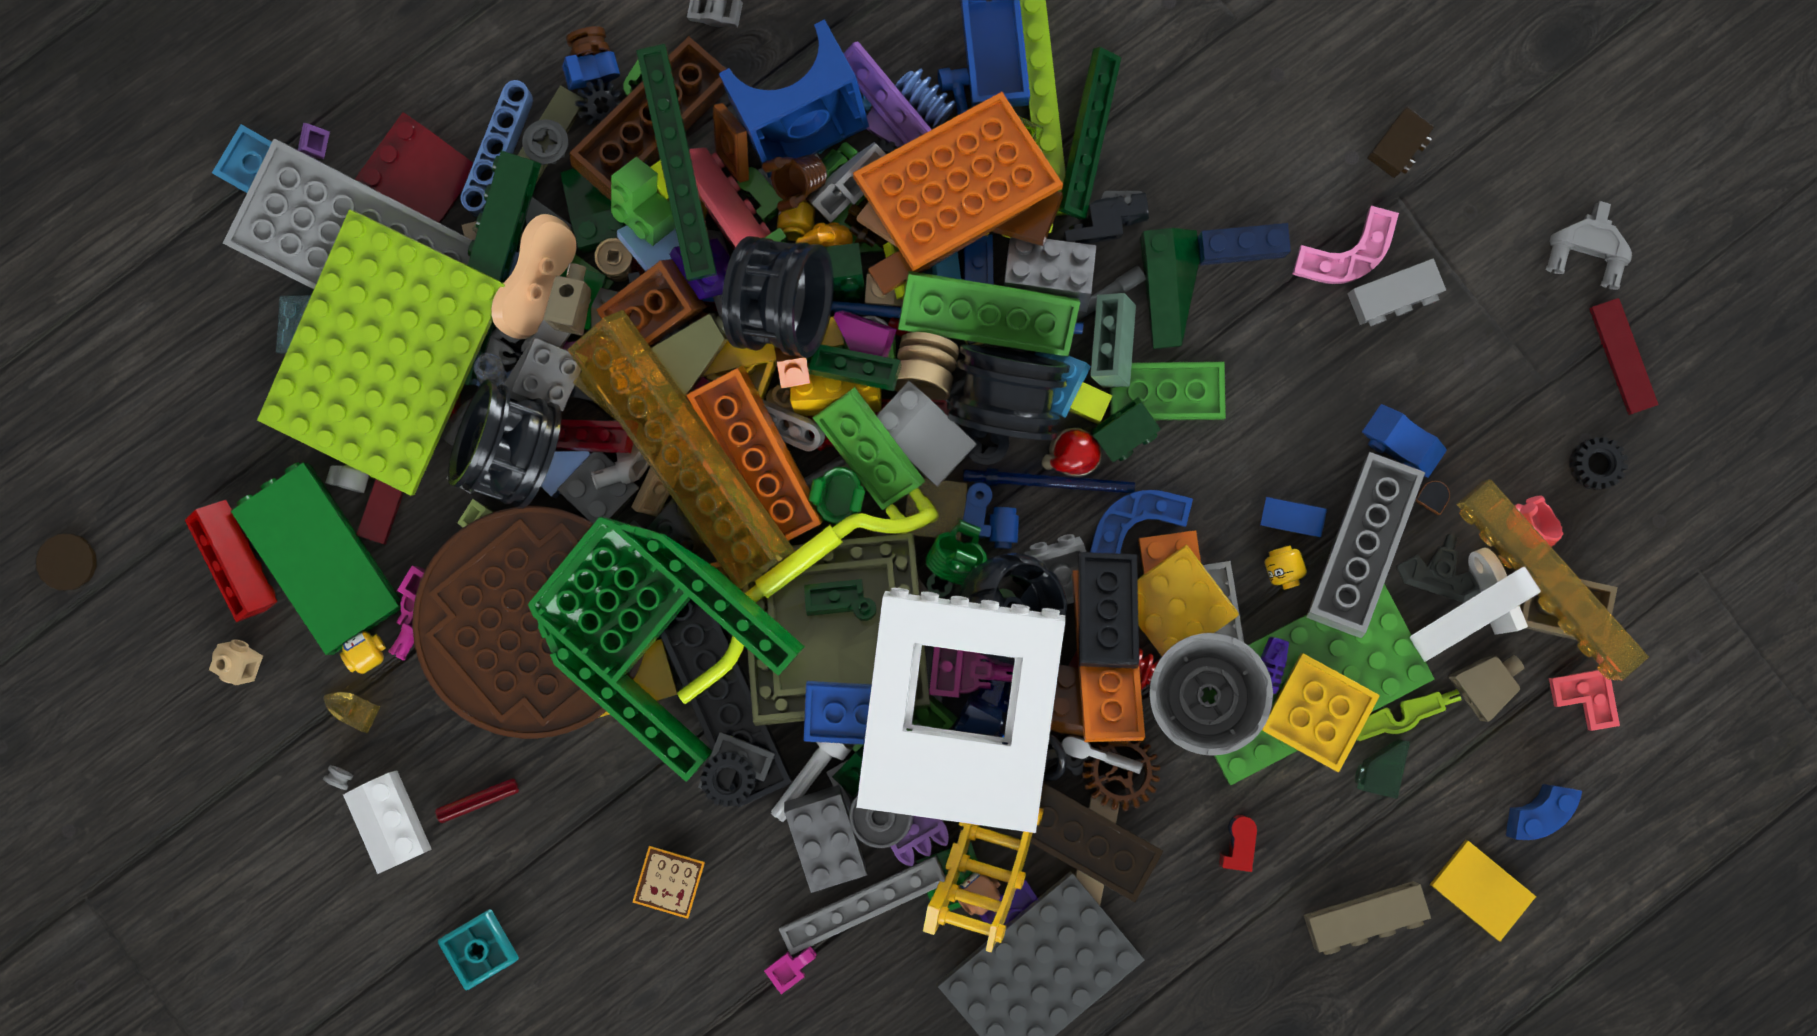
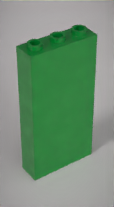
(316, 557)

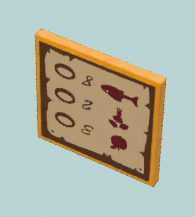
(668, 882)

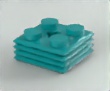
(472, 967)

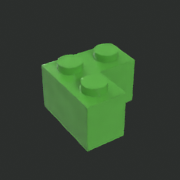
(638, 203)

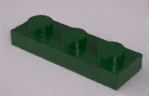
(855, 367)

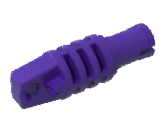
(1275, 660)

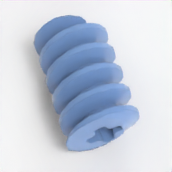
(925, 98)

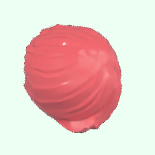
(1542, 519)

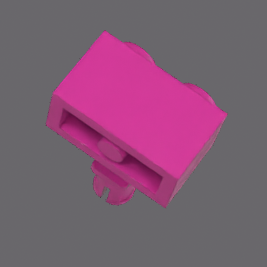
(409, 589)
(960, 672)

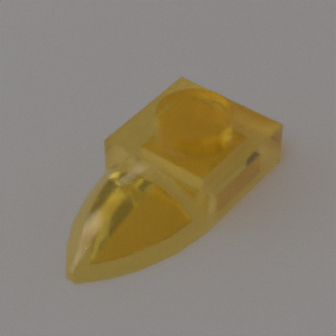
(351, 710)

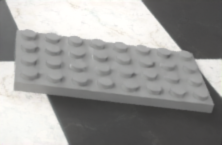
(301, 206)

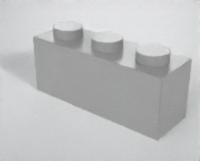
(1397, 293)

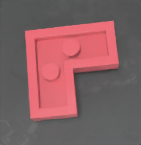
(1591, 690)

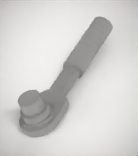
(1078, 748)

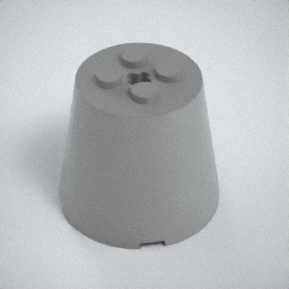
(1240, 700)

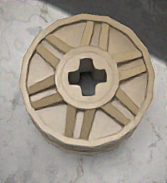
(927, 363)

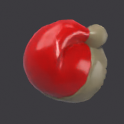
(1073, 453)

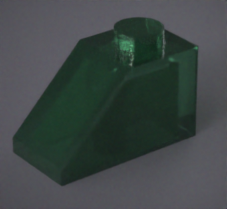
(1384, 770)

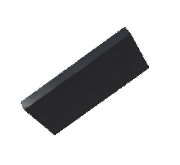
(1108, 610)

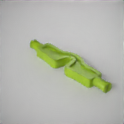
(1412, 712)

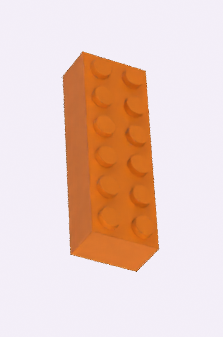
(755, 447)

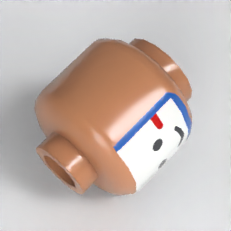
(980, 885)

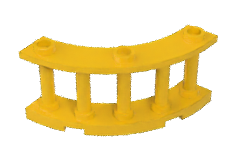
(959, 862)

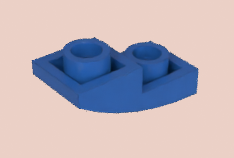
(1293, 517)

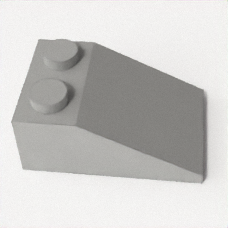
(925, 433)

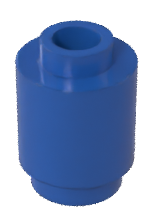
(1004, 527)

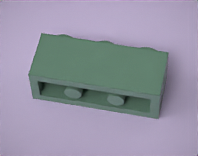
(1113, 340)

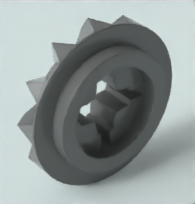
(537, 132)

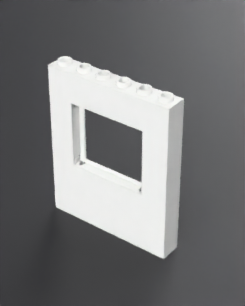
(952, 771)

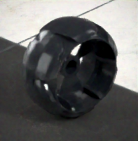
(1040, 588)

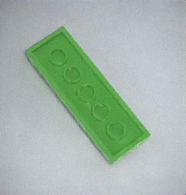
(988, 313)

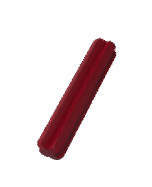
(477, 800)

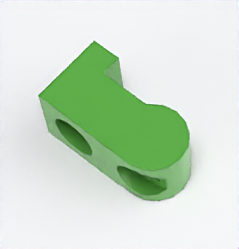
(762, 194)

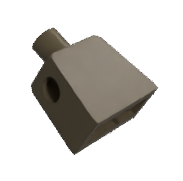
(566, 312)
(1488, 684)

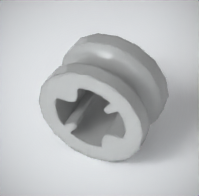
(338, 777)

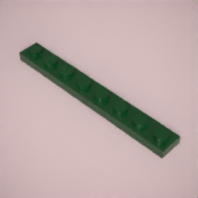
(676, 162)

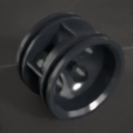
(777, 296)
(504, 445)

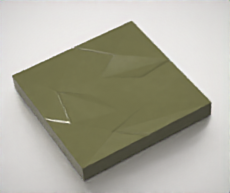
(835, 644)

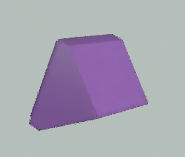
(313, 141)

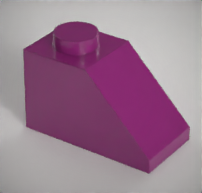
(865, 334)

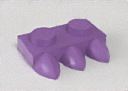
(919, 839)

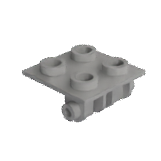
(547, 373)

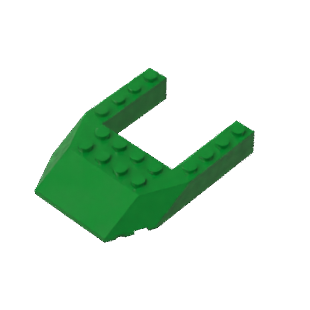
(615, 602)

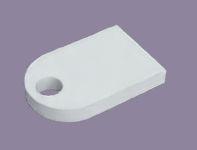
(1488, 571)

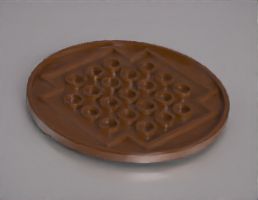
(479, 633)

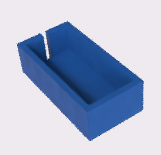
(995, 50)

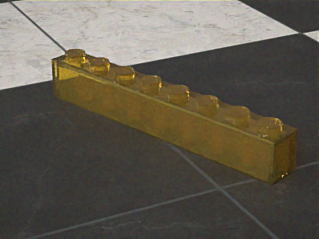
(1560, 588)

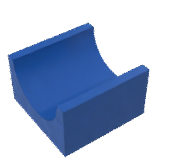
(805, 115)

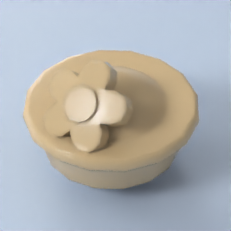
(780, 397)

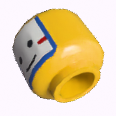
(362, 652)

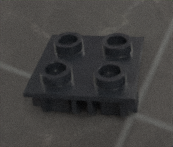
(676, 526)

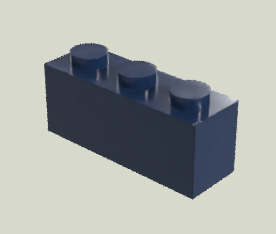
(1244, 244)

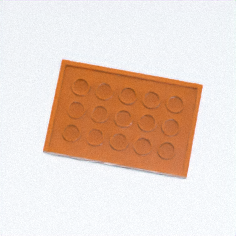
(957, 181)

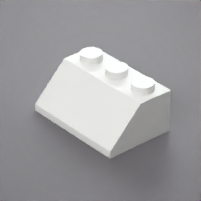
(387, 821)

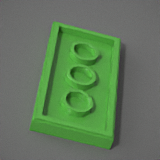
(1175, 390)
(868, 449)

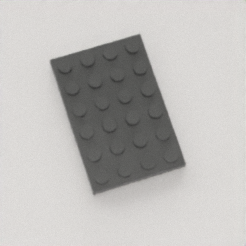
(1046, 970)

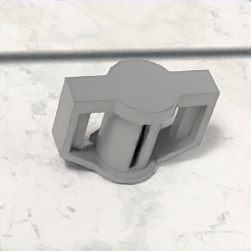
(715, 12)

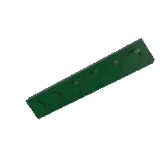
(1089, 133)

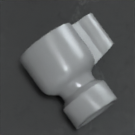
(347, 478)

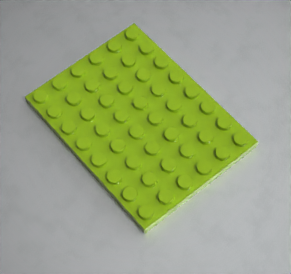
(381, 352)

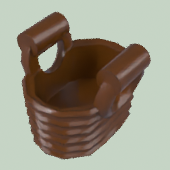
(795, 178)

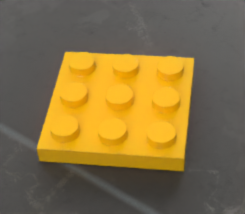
(1180, 601)
(1320, 712)

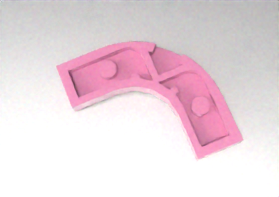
(1355, 263)

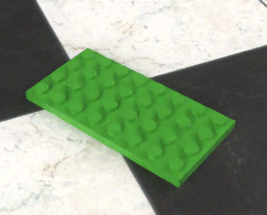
(1379, 661)

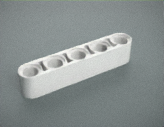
(1475, 614)

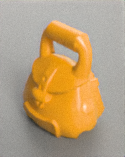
(827, 235)

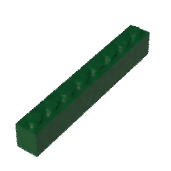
(502, 223)

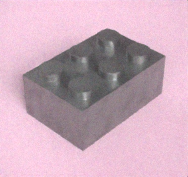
(1054, 268)
(825, 838)

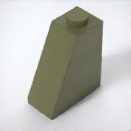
(692, 351)

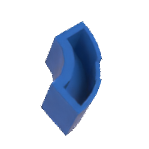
(1403, 440)
(1544, 814)

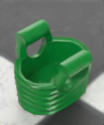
(837, 494)
(955, 559)

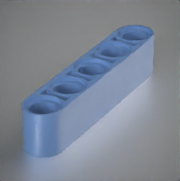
(494, 135)

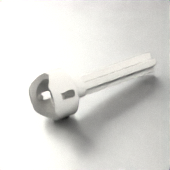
(810, 773)

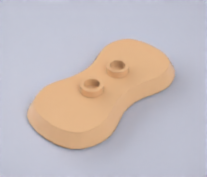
(544, 253)

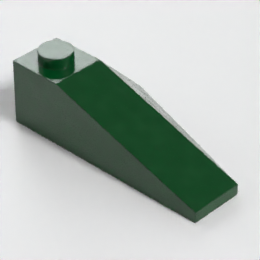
(1170, 271)

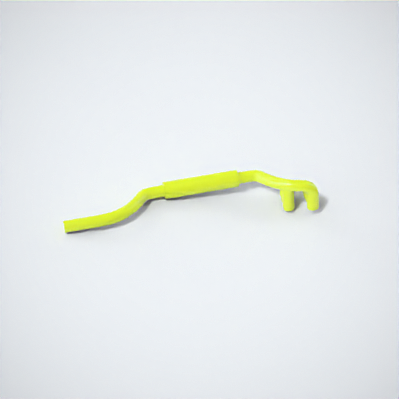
(805, 558)

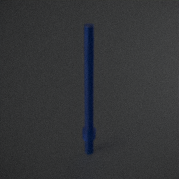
(993, 477)

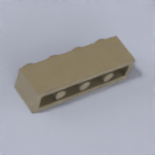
(1367, 917)

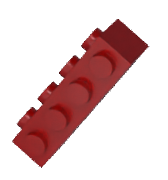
(231, 560)

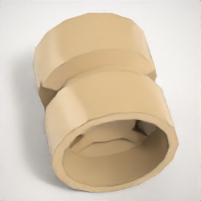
(613, 259)

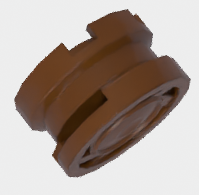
(587, 41)

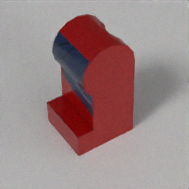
(1242, 844)

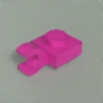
(787, 970)

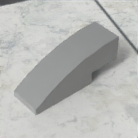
(841, 187)

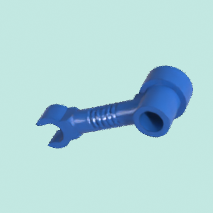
(954, 81)

